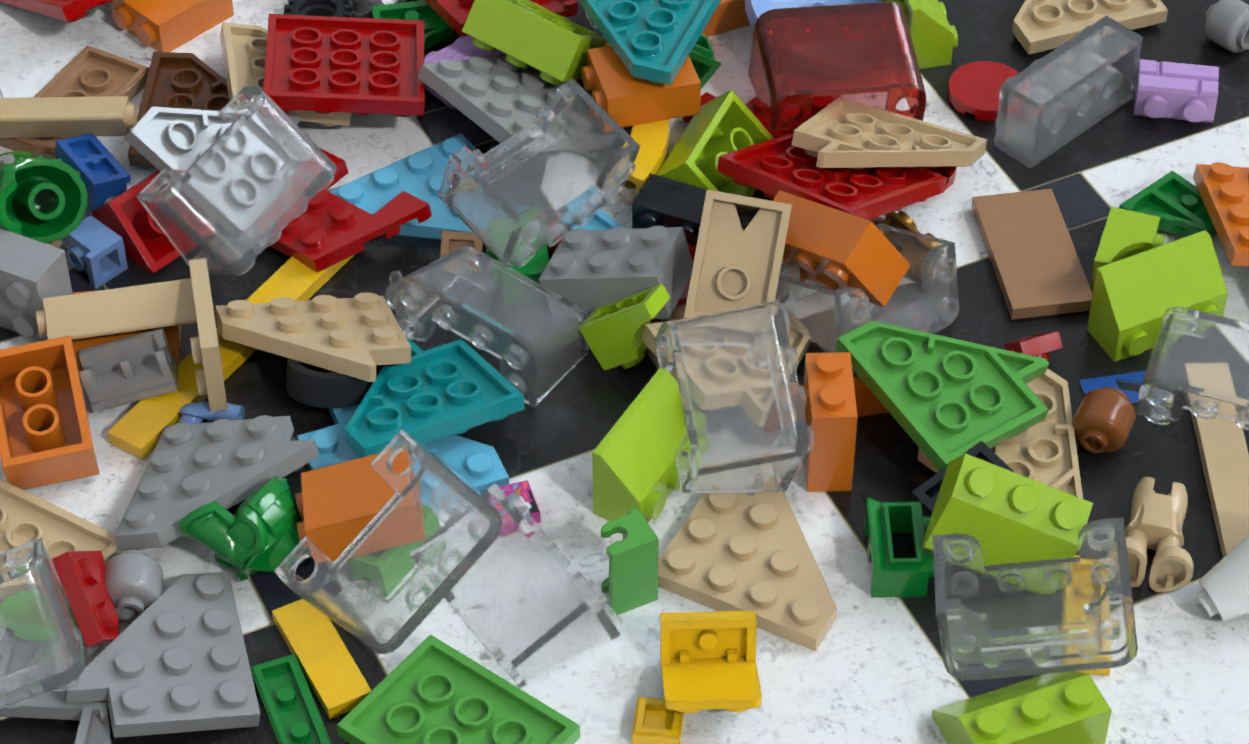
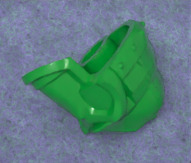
(41, 198)
(255, 536)

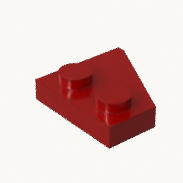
(85, 587)

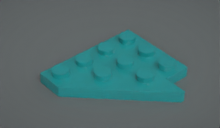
(651, 34)
(431, 398)

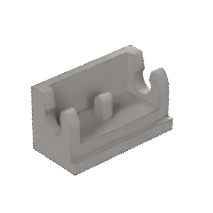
(128, 370)

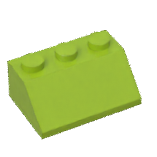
(930, 31)
(532, 37)
(719, 129)
(1138, 290)
(637, 456)
(1006, 513)
(1034, 711)

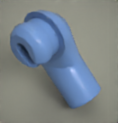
(199, 411)

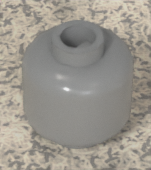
(1228, 25)
(133, 582)

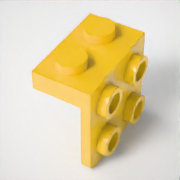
(709, 661)

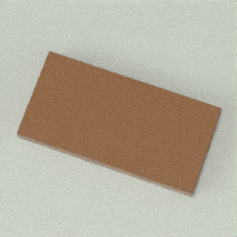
(87, 75)
(1032, 254)

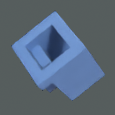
(96, 251)

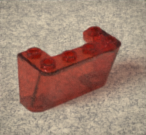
(833, 53)

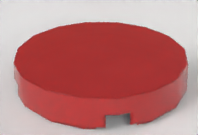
(976, 88)

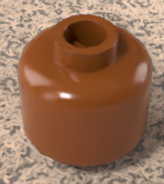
(1105, 419)

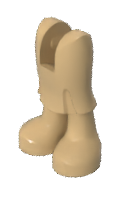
(1158, 525)

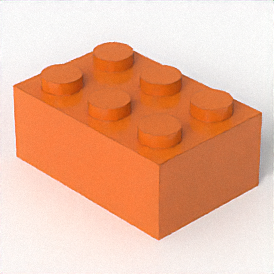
(841, 250)
(44, 415)

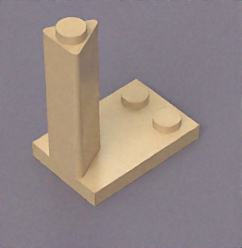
(66, 116)
(737, 253)
(143, 309)

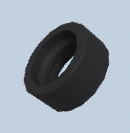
(323, 387)

